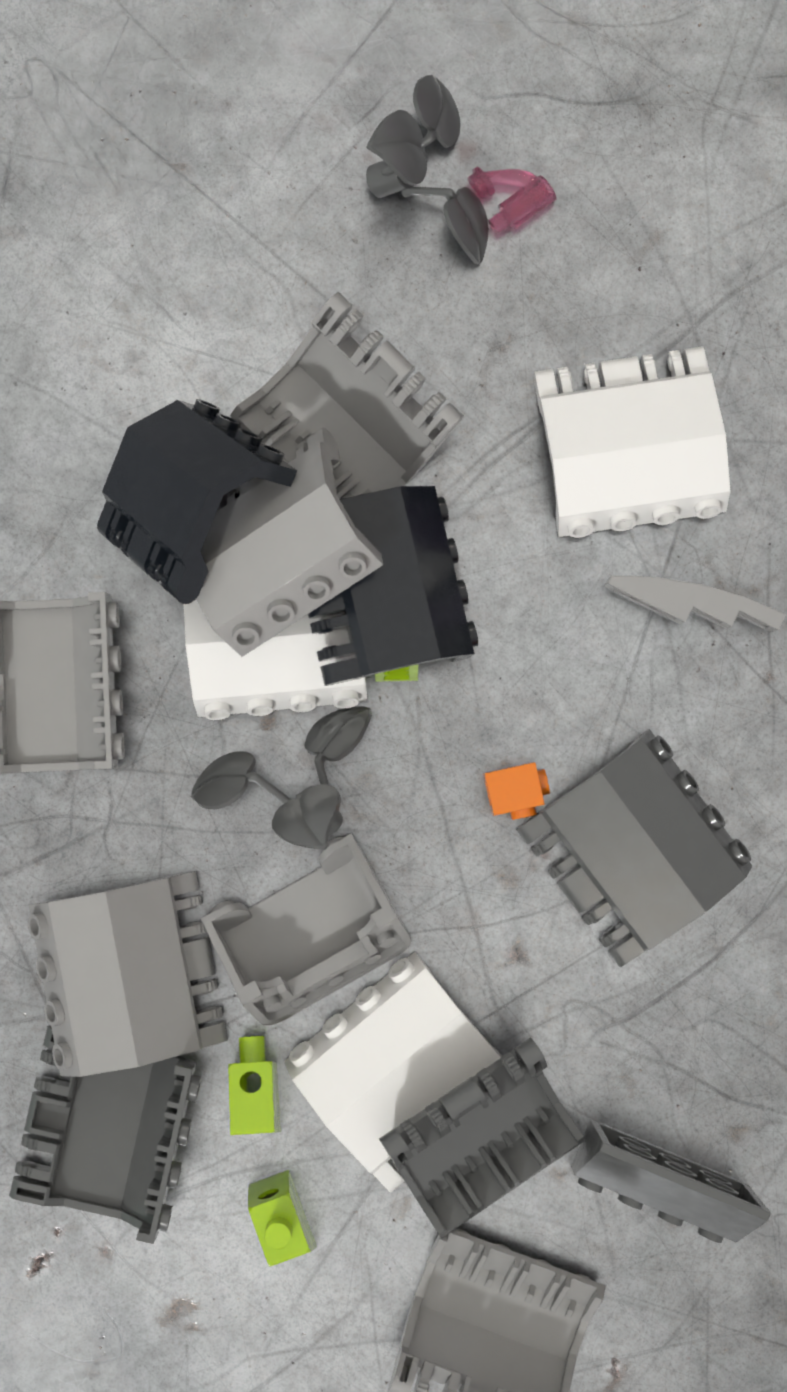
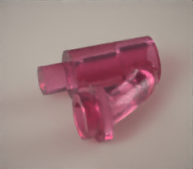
(520, 207)

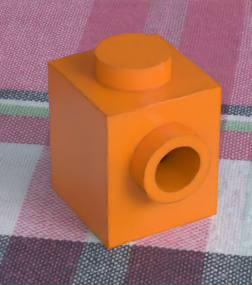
(516, 790)

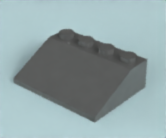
(667, 1183)

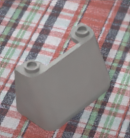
(308, 935)

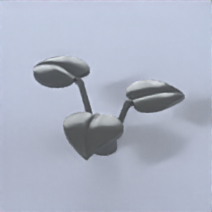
(404, 163)
(315, 810)

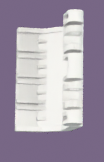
(635, 445)
(269, 678)
(387, 1061)

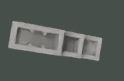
(678, 598)

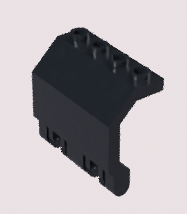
(171, 485)
(408, 606)

